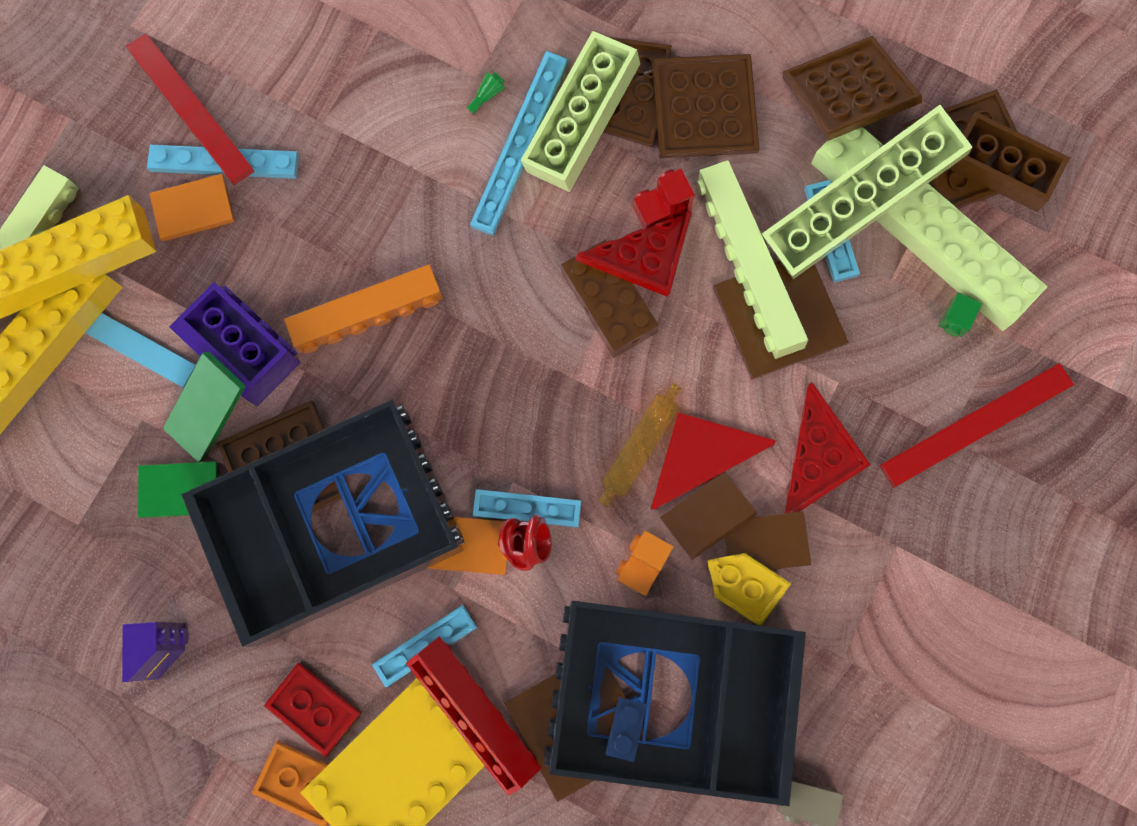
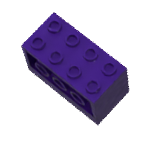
(238, 339)

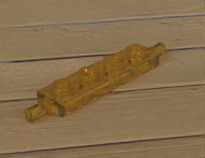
(640, 445)

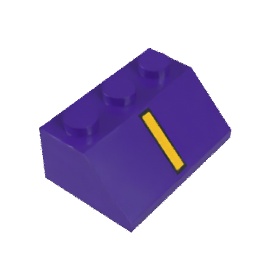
(151, 649)

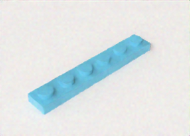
(198, 161)

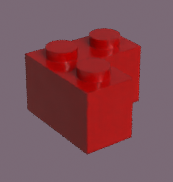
(668, 200)

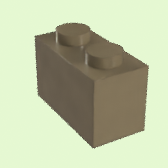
(812, 804)

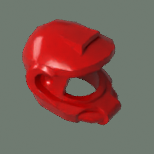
(525, 542)

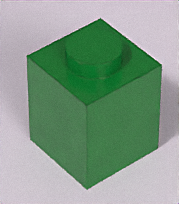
(959, 315)

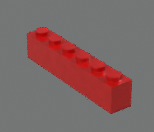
(474, 716)

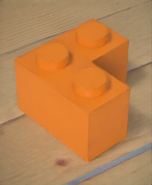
(644, 563)

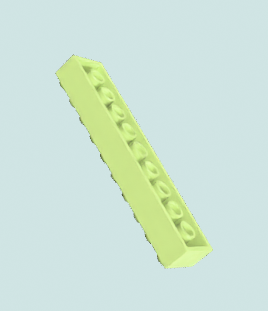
(943, 238)

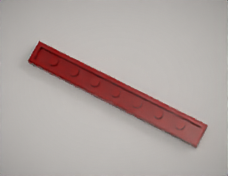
(190, 109)
(976, 425)

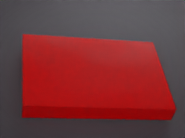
(312, 709)

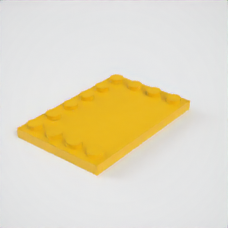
(396, 768)

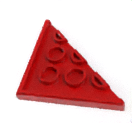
(644, 256)
(700, 453)
(823, 454)

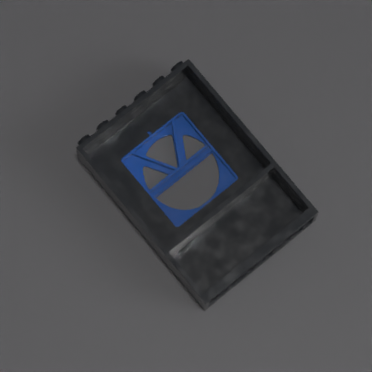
(262, 534)
(740, 713)

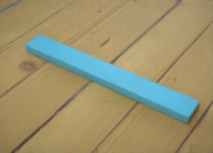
(525, 127)
(141, 349)

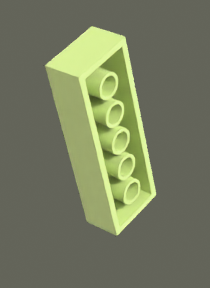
(581, 111)

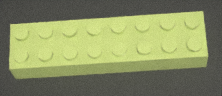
(867, 192)

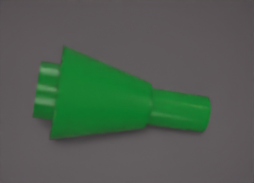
(488, 89)

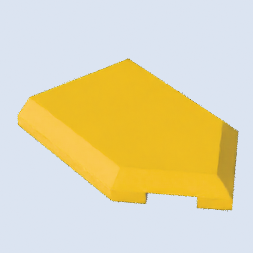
(747, 586)

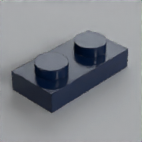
(626, 729)

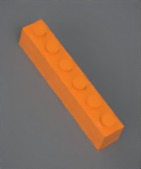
(363, 309)

